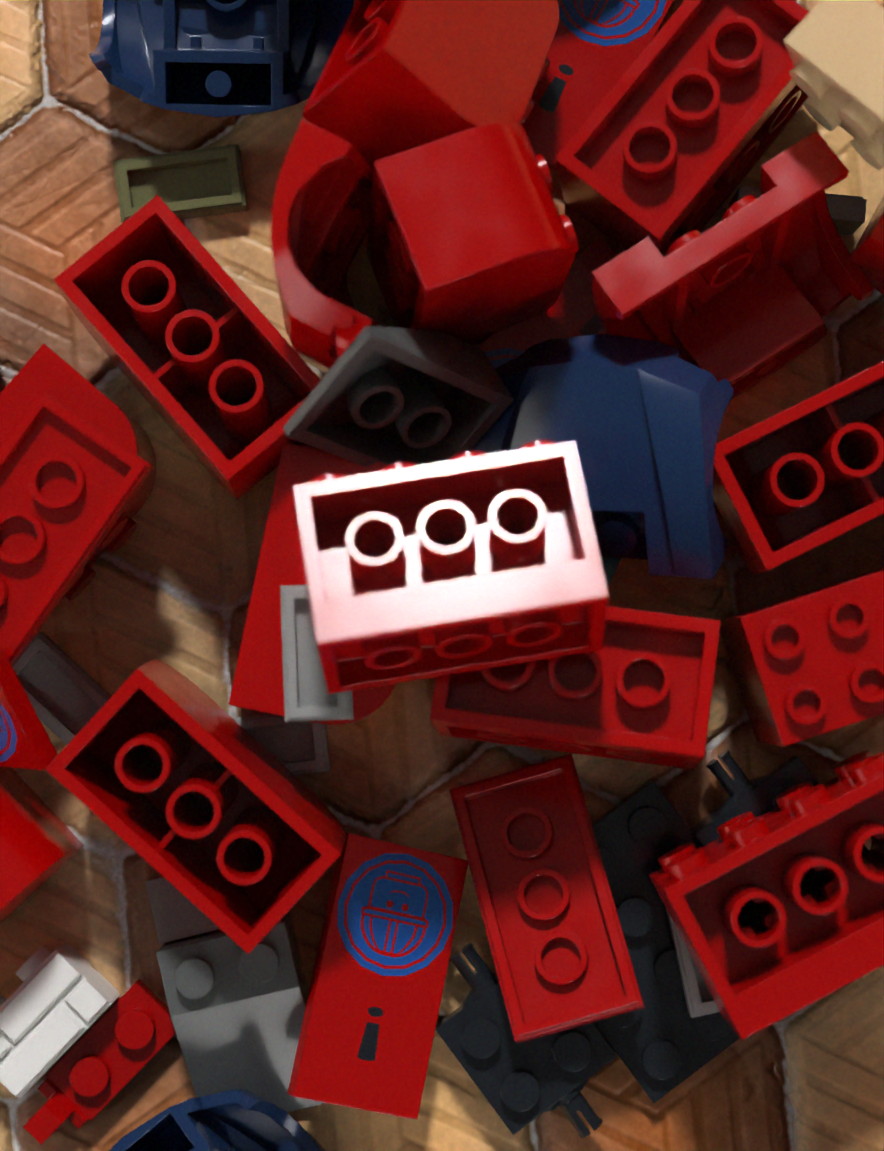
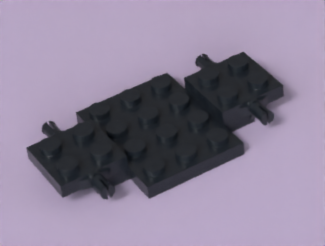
(655, 1042)

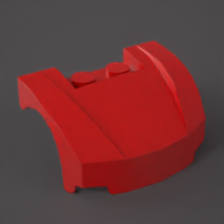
(315, 235)
(748, 287)

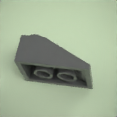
(402, 399)
(238, 1011)

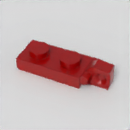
(103, 1061)

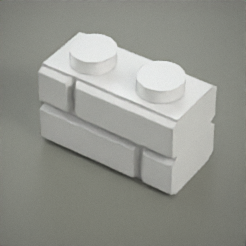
(48, 1013)

